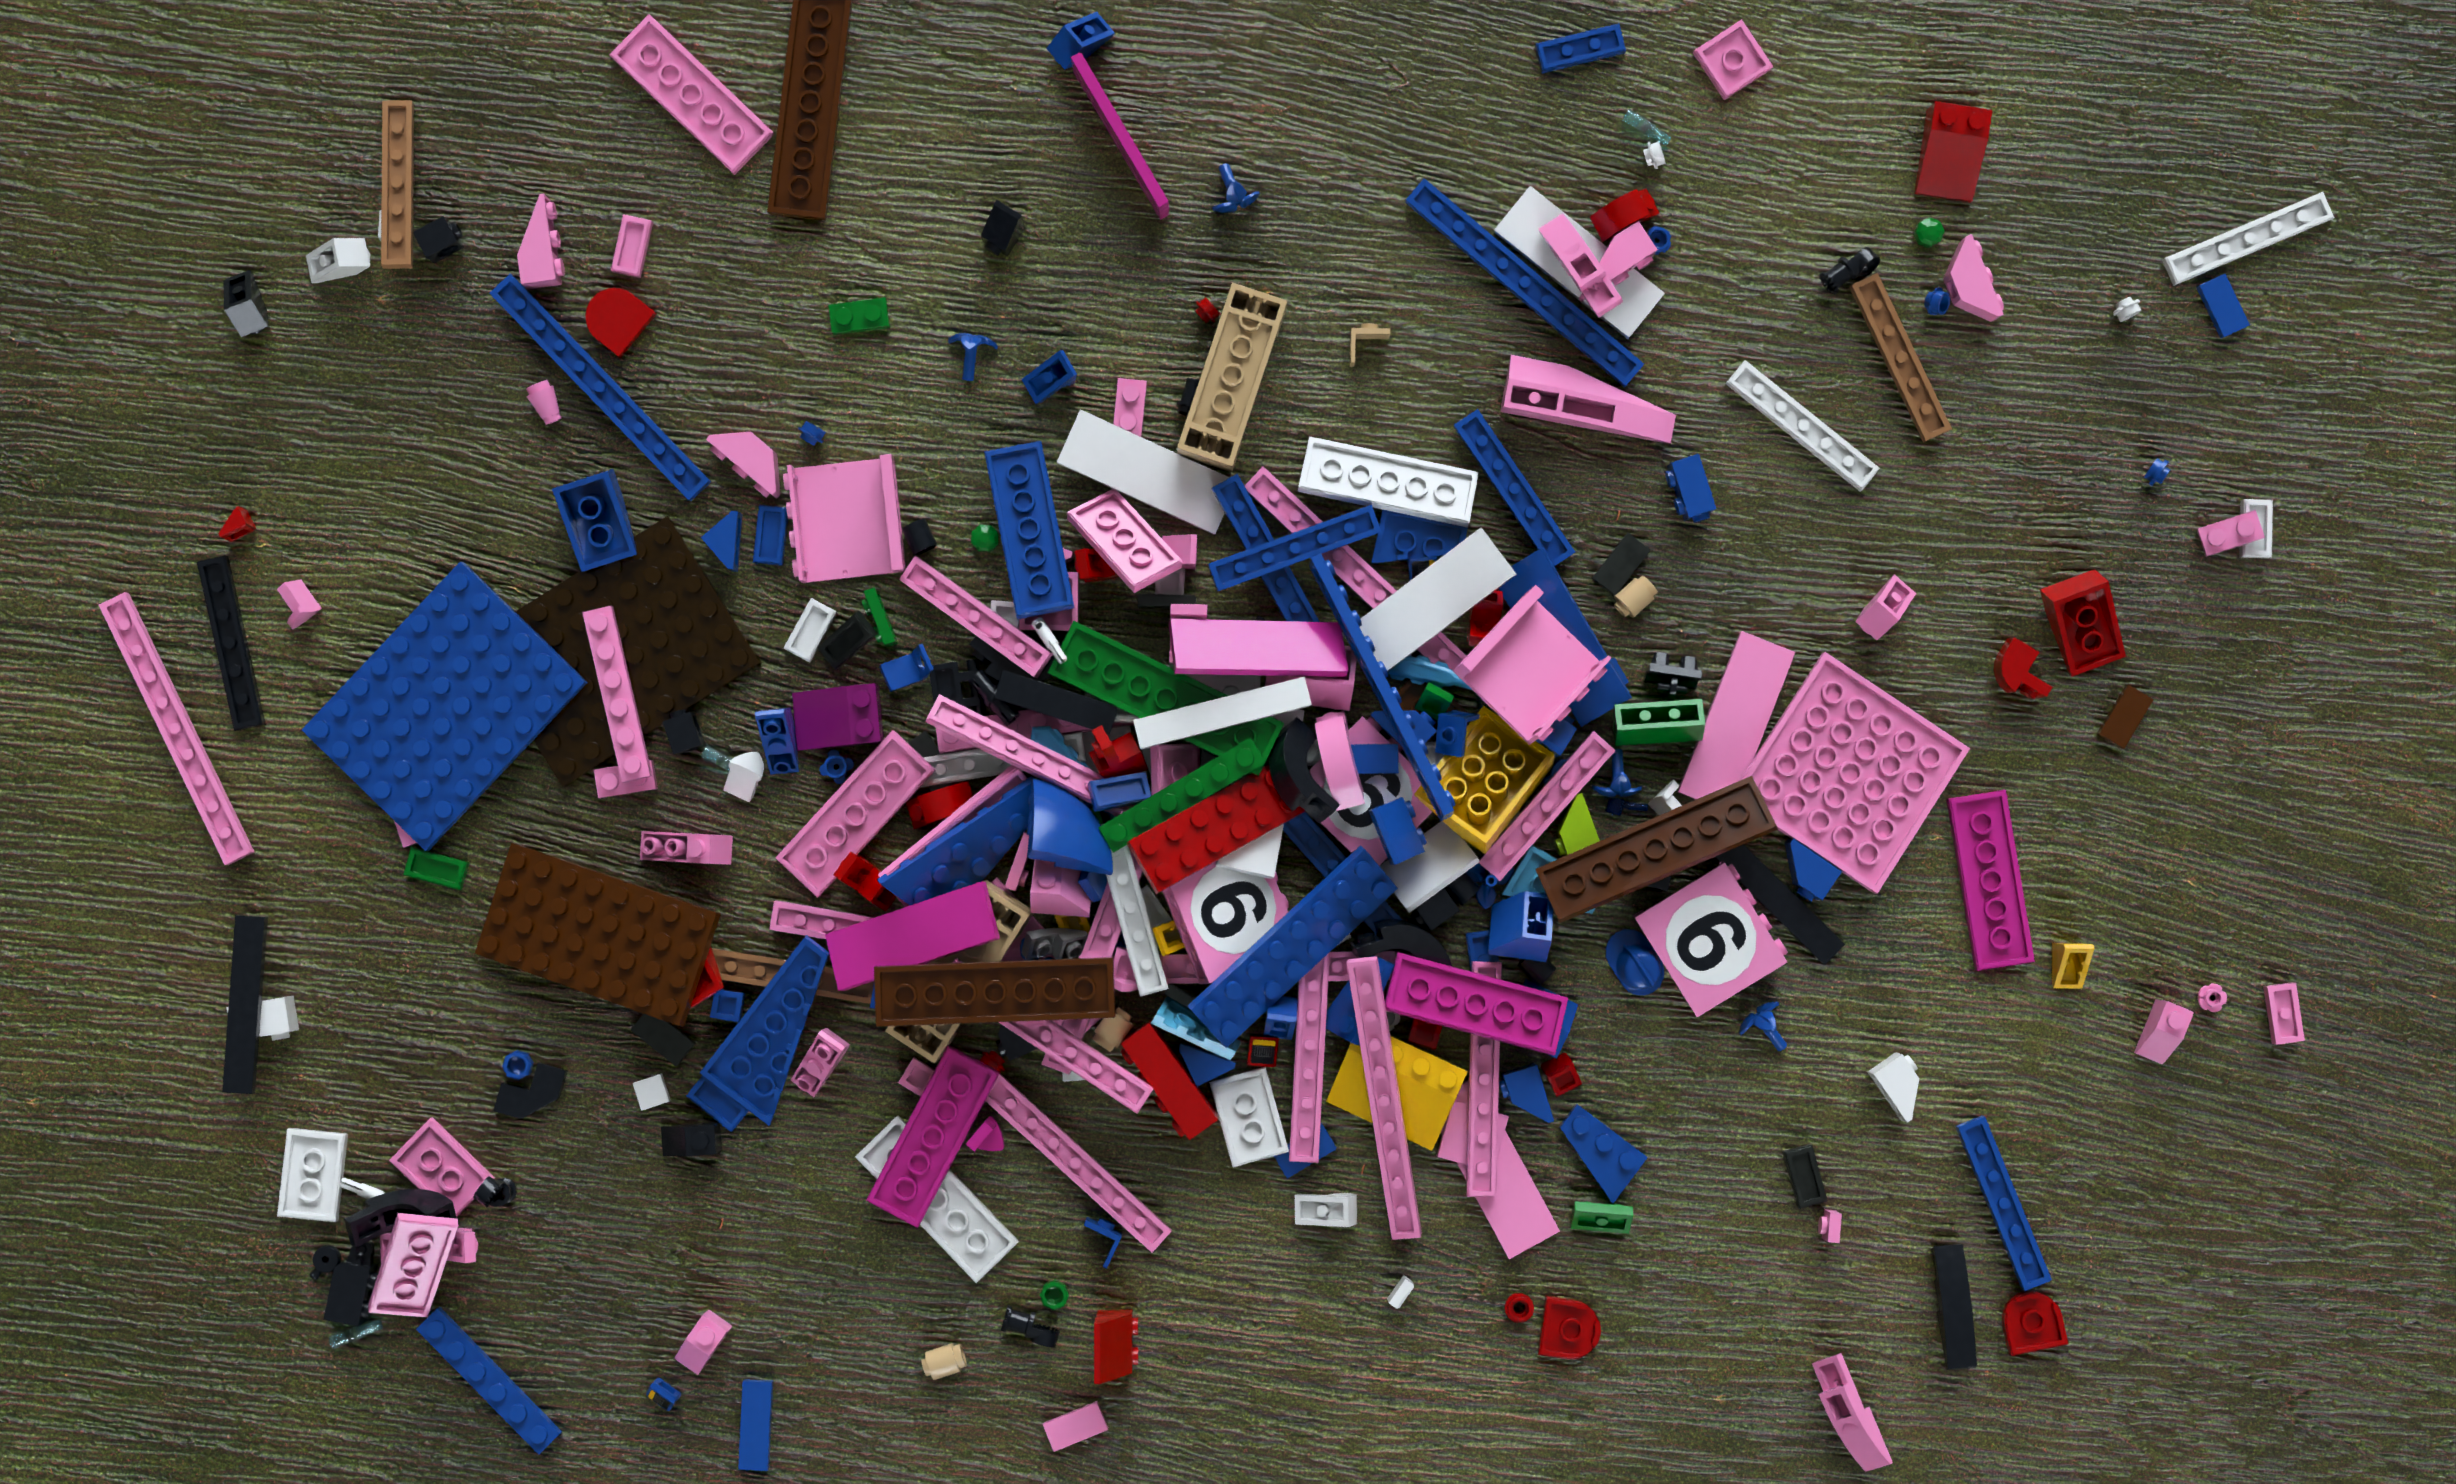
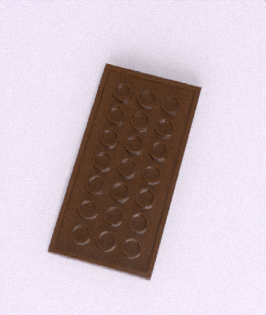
(598, 934)

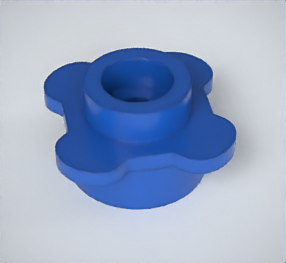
(828, 767)

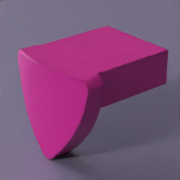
(987, 1137)

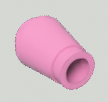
(544, 401)

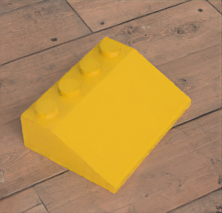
(1490, 779)
(1425, 1089)

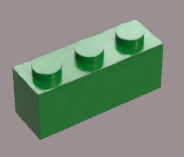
(1658, 722)

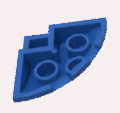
(1065, 831)

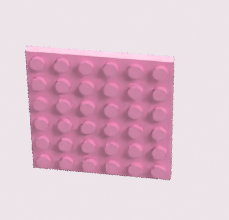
(1853, 771)

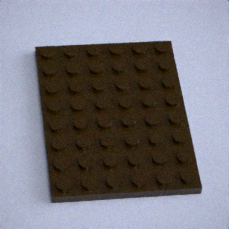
(672, 634)

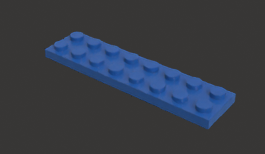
(1292, 946)

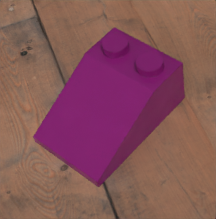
(838, 717)

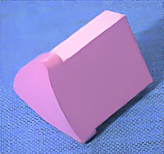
(299, 601)
(1123, 973)

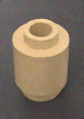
(1635, 597)
(1113, 1030)
(944, 1361)

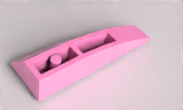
(1577, 399)

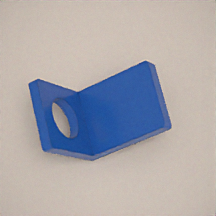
(907, 669)
(1452, 732)
(1107, 1229)

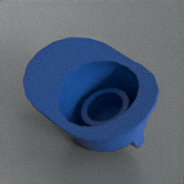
(1634, 962)

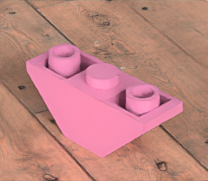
(1971, 282)
(749, 458)
(820, 1061)

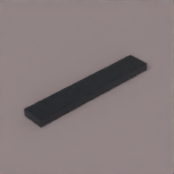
(231, 643)
(1783, 904)
(245, 1004)

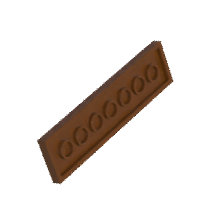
(809, 108)
(1656, 849)
(994, 991)

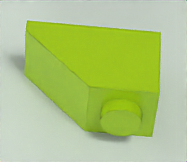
(1576, 828)

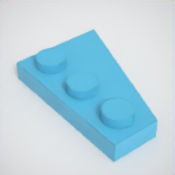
(1525, 875)
(1185, 1024)

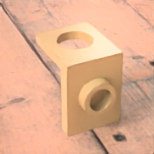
(1367, 331)

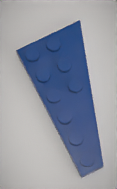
(965, 852)
(762, 1046)

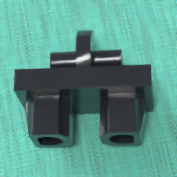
(1672, 678)

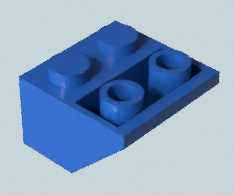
(1521, 927)

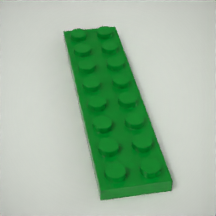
(1149, 688)

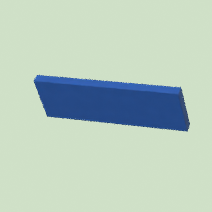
(1029, 530)
(1557, 600)

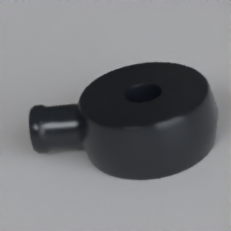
(319, 1262)

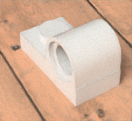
(1326, 1210)

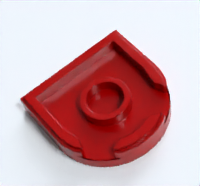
(617, 318)
(2032, 1323)
(1568, 1329)

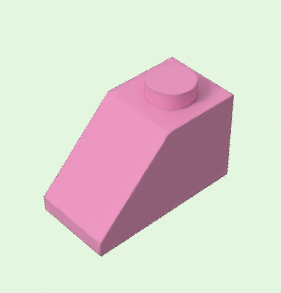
(1184, 547)
(1885, 608)
(2163, 1031)
(702, 1341)

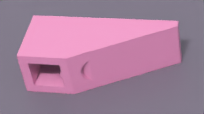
(538, 251)
(1625, 252)
(686, 847)

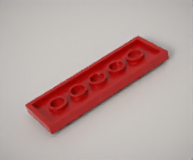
(1210, 830)

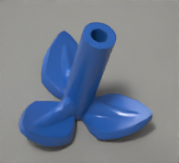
(1235, 192)
(970, 344)
(1620, 782)
(1486, 894)
(1765, 1021)

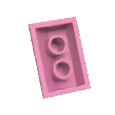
(1327, 691)
(1057, 891)

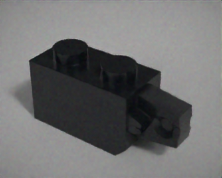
(352, 1287)

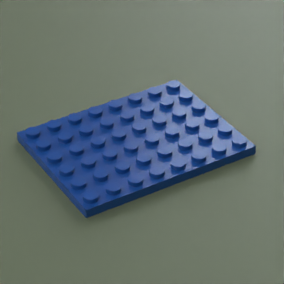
(444, 706)

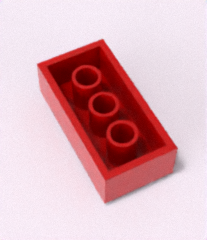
(1170, 1081)

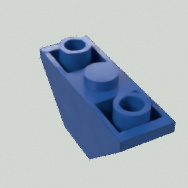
(778, 739)

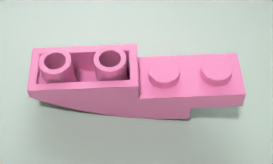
(1580, 265)
(1848, 1416)

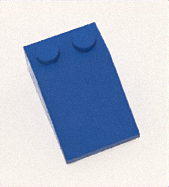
(596, 520)

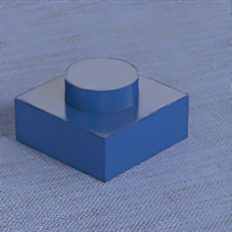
(727, 1005)

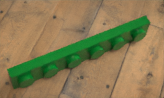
(1182, 794)

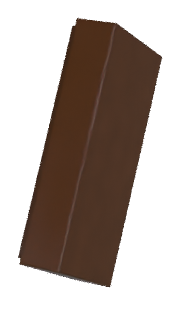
(2125, 716)

